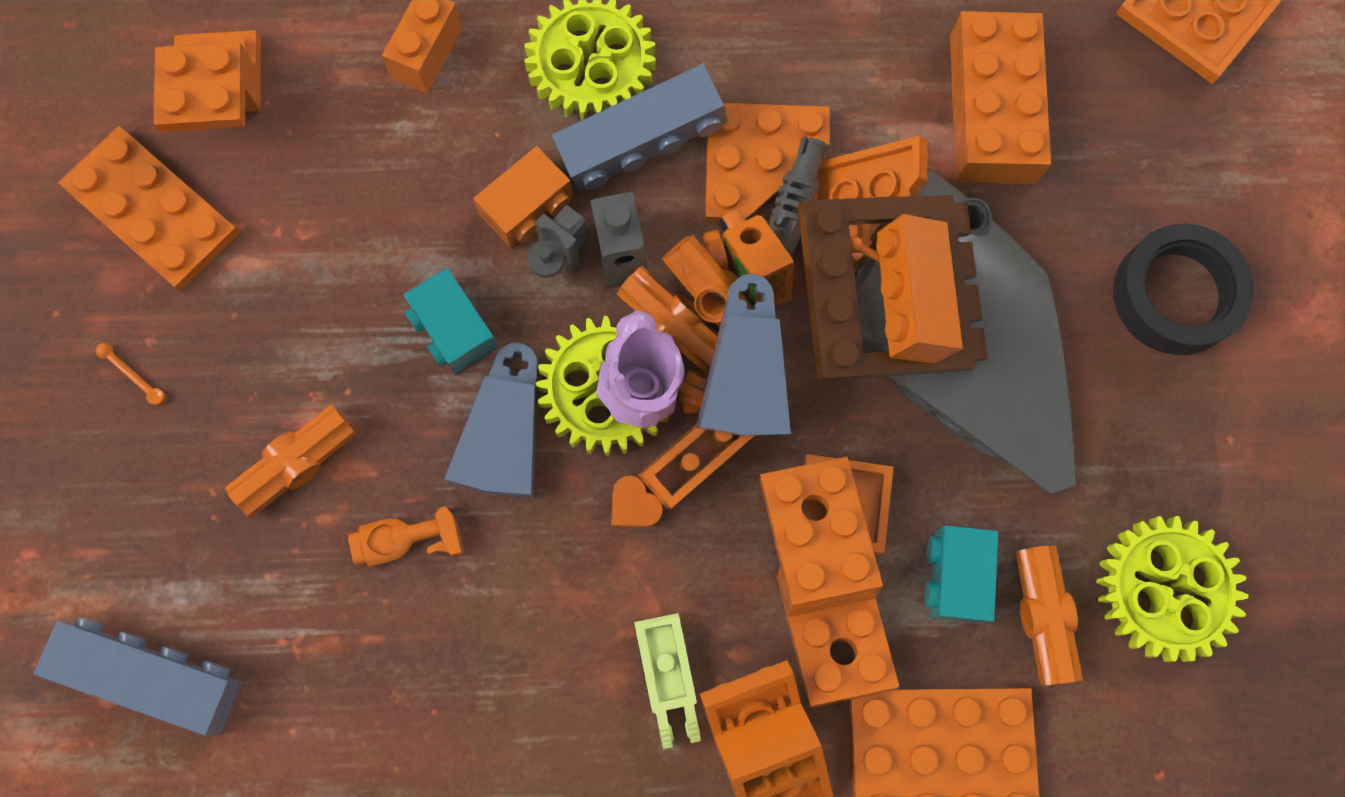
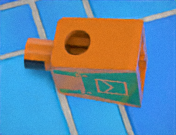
(756, 250)

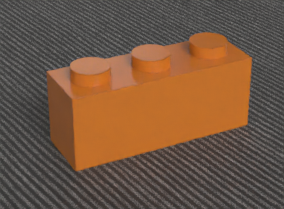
(918, 289)
(689, 463)

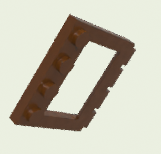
(834, 293)

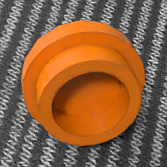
(692, 391)

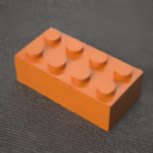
(999, 98)

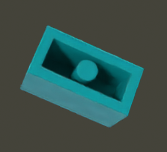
(450, 321)
(962, 574)

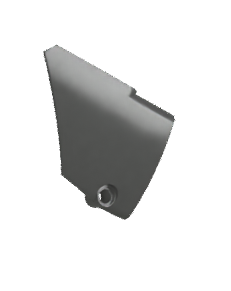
(1020, 395)

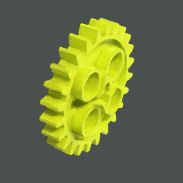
(557, 45)
(583, 353)
(1162, 625)

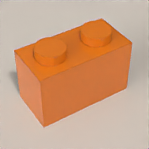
(422, 43)
(522, 196)

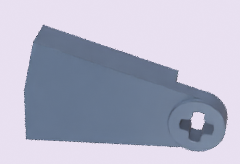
(747, 369)
(500, 433)

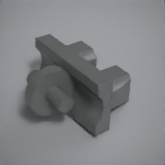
(558, 243)

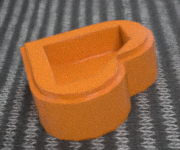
(714, 246)
(634, 506)

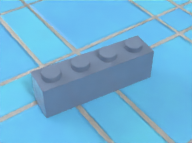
(641, 128)
(139, 677)

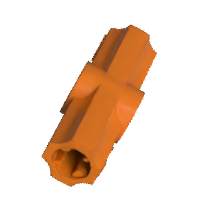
(701, 277)
(672, 315)
(290, 461)
(1048, 615)

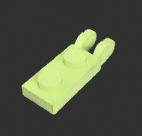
(667, 674)

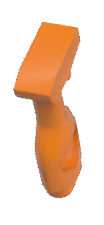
(392, 538)

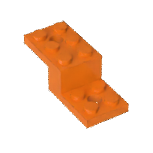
(828, 582)

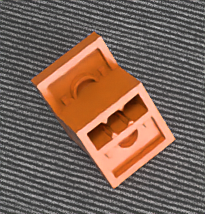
(207, 81)
(766, 736)

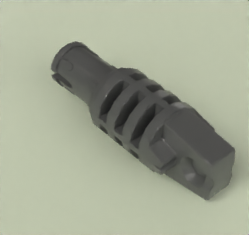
(798, 186)

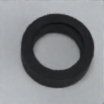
(1217, 256)

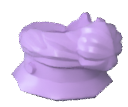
(640, 372)

